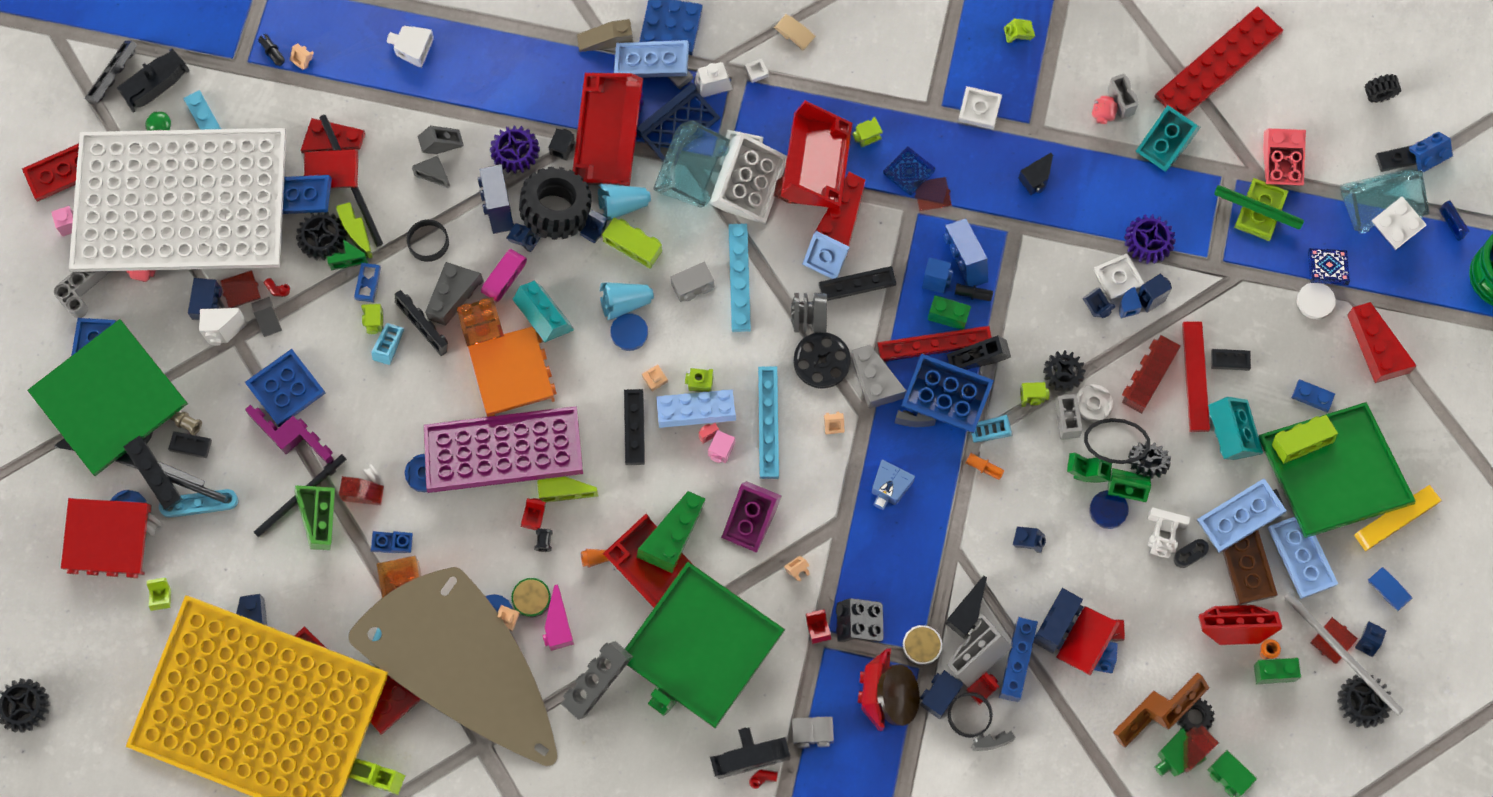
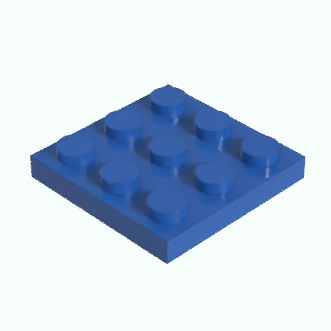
(671, 22)
(285, 387)

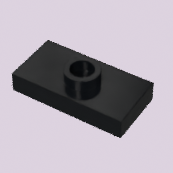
(1395, 159)
(1231, 359)
(190, 444)

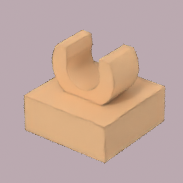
(300, 56)
(654, 377)
(834, 423)
(796, 566)
(508, 616)

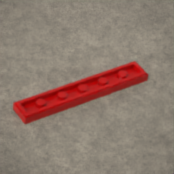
(931, 343)
(1195, 376)

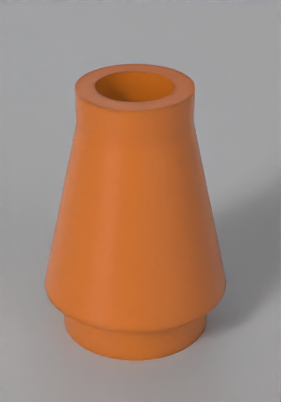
(592, 557)
(1273, 648)

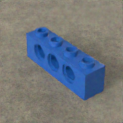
(1018, 659)

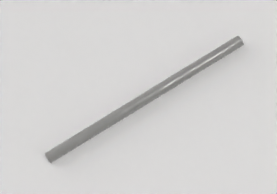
(1344, 654)

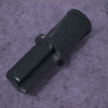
(271, 50)
(973, 292)

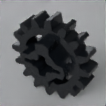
(1068, 378)
(1154, 463)

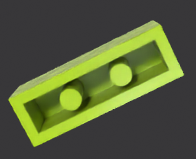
(632, 242)
(1304, 438)

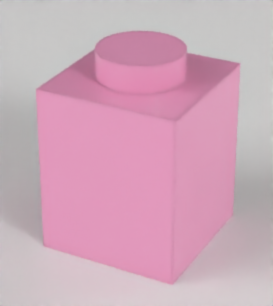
(63, 220)
(721, 447)

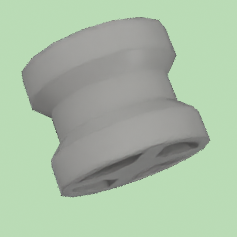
(152, 524)

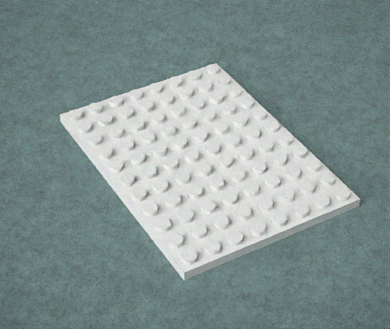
(178, 200)

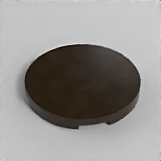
(898, 695)

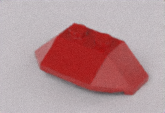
(1239, 624)
(870, 679)

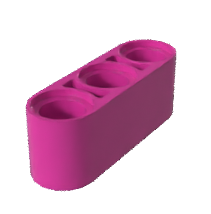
(503, 275)

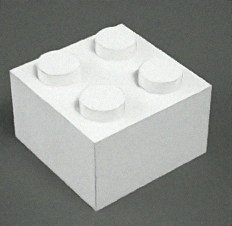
(1398, 223)

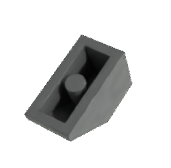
(439, 139)

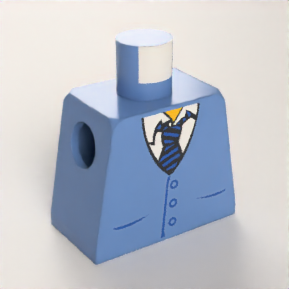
(890, 484)

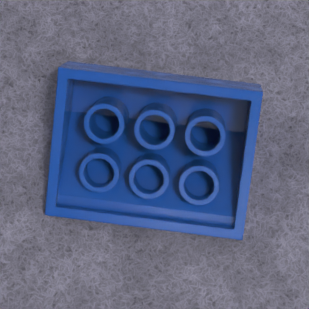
(947, 393)

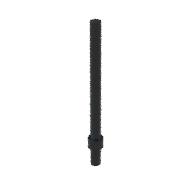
(328, 470)

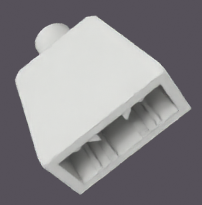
(412, 44)
(712, 80)

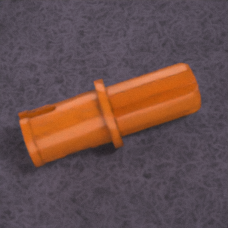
(985, 466)

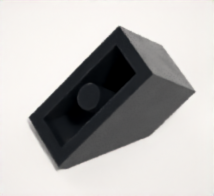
(1036, 175)

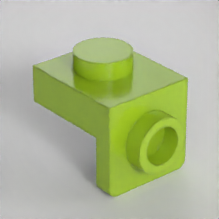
(1019, 30)
(159, 594)

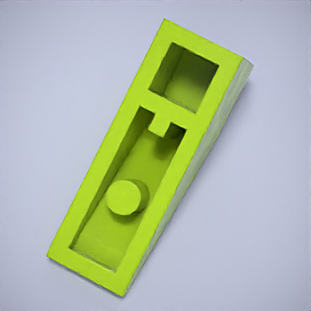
(564, 489)

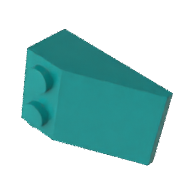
(1167, 138)

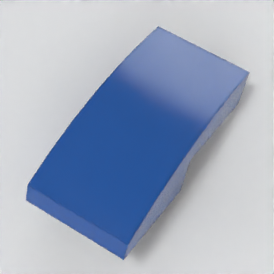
(391, 542)
(1390, 588)

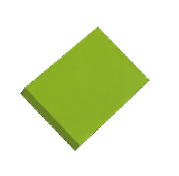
(1256, 223)

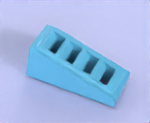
(383, 354)
(1000, 434)

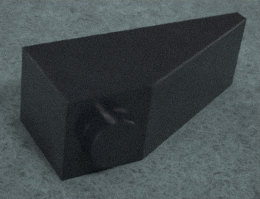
(980, 354)
(966, 614)

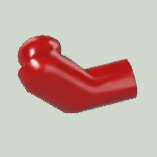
(279, 291)
(761, 776)

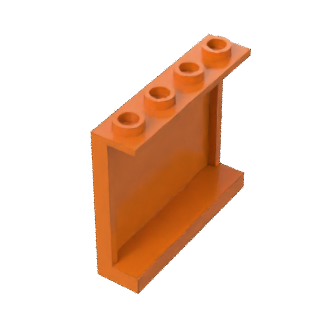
(512, 371)

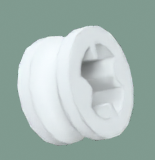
(372, 473)

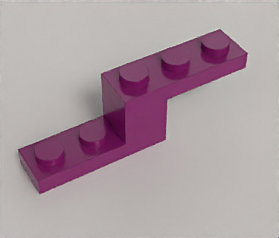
(290, 434)

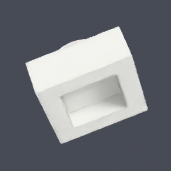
(756, 70)

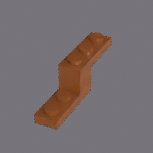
(1161, 710)

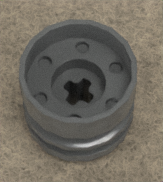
(809, 312)

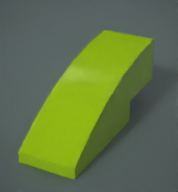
(355, 228)
(377, 776)

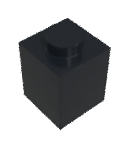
(561, 143)

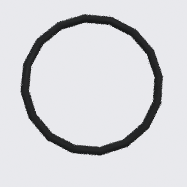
(1114, 460)

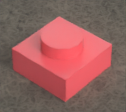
(708, 432)

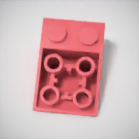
(1284, 156)

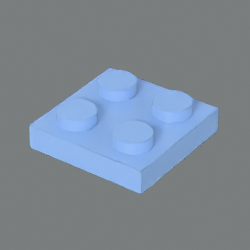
(825, 255)

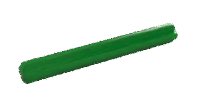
(1259, 207)

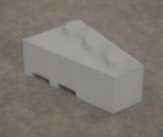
(876, 378)

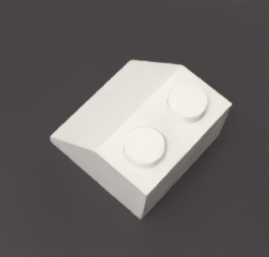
(220, 324)

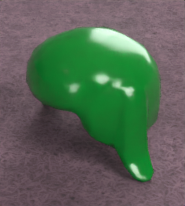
(158, 121)

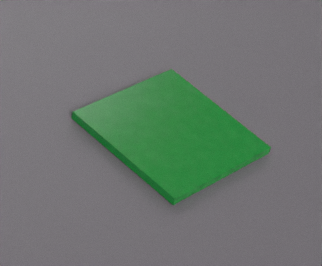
(107, 397)
(1344, 479)
(702, 644)

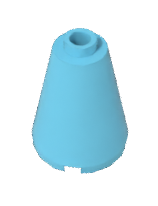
(621, 200)
(623, 298)

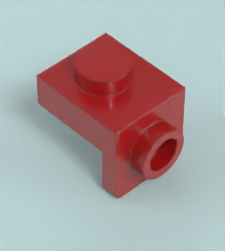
(533, 514)
(818, 626)
(984, 686)

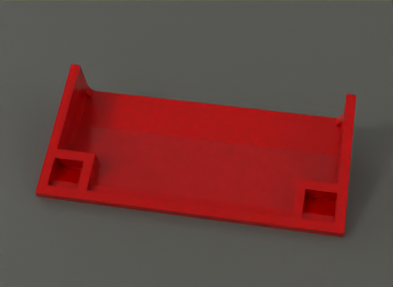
(607, 128)
(816, 157)
(646, 578)

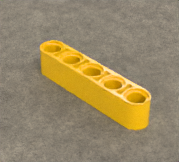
(1395, 520)

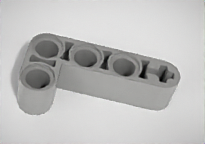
(76, 291)

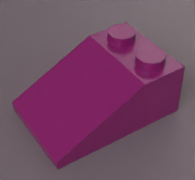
(751, 516)

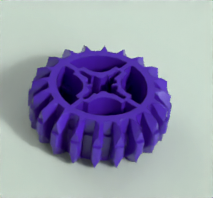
(501, 156)
(1135, 231)

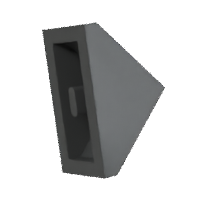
(431, 171)
(266, 316)

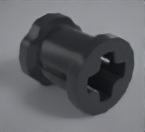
(543, 540)

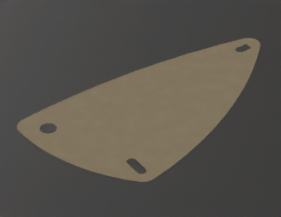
(458, 660)

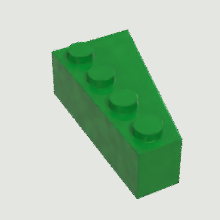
(671, 535)

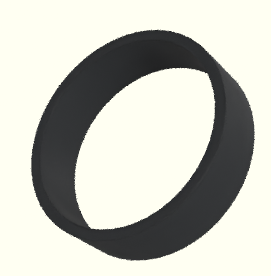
(427, 222)
(951, 722)

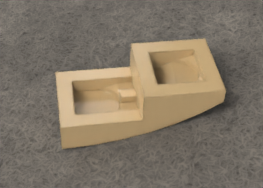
(795, 31)

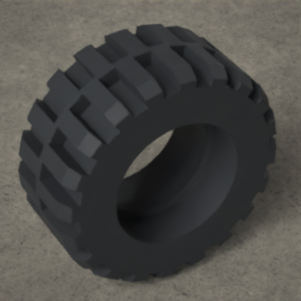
(555, 183)

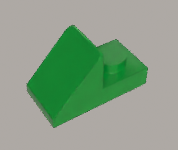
(350, 258)

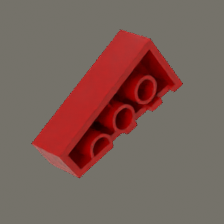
(841, 222)
(1379, 345)

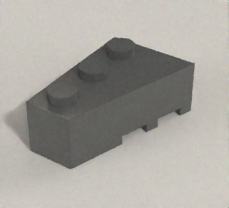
(451, 292)

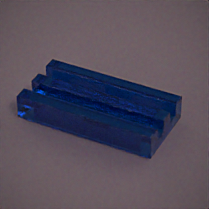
(1454, 220)

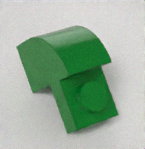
(1089, 469)
(661, 701)

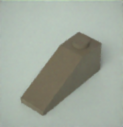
(605, 36)

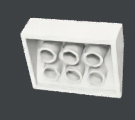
(748, 179)

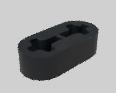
(1188, 549)

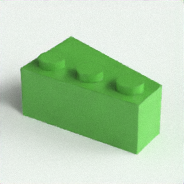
(316, 510)

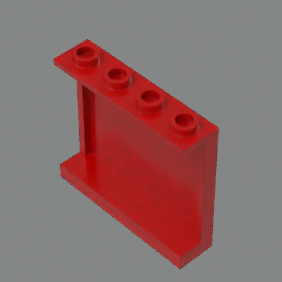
(105, 537)

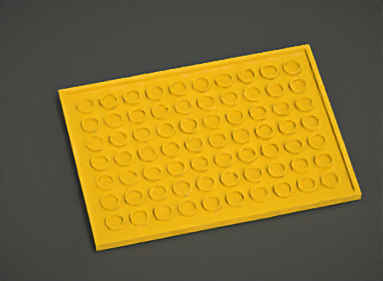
(255, 706)

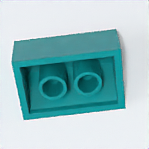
(541, 311)
(1235, 428)

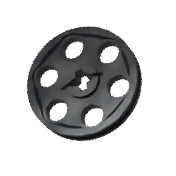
(822, 368)

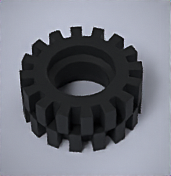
(1382, 88)
(1207, 715)

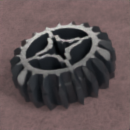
(321, 223)
(1357, 697)
(27, 699)

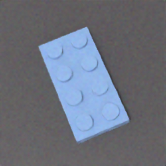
(652, 58)
(696, 408)
(1241, 515)
(1302, 558)

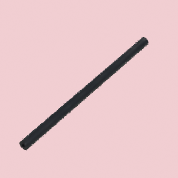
(356, 192)

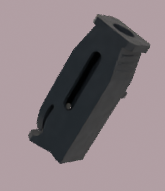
(152, 80)
(751, 756)

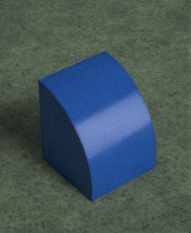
(1130, 304)

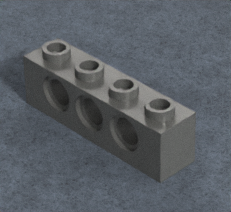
(618, 658)

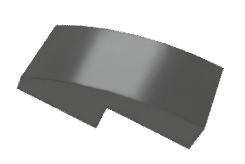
(907, 419)
(986, 743)

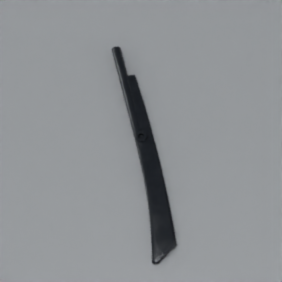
(176, 476)

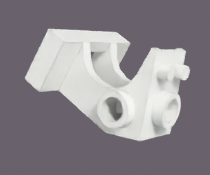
(1168, 523)

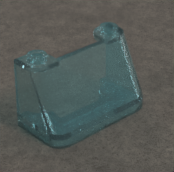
(691, 163)
(1373, 195)

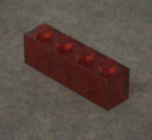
(1150, 374)

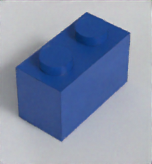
(937, 275)

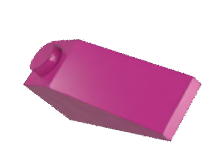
(557, 626)

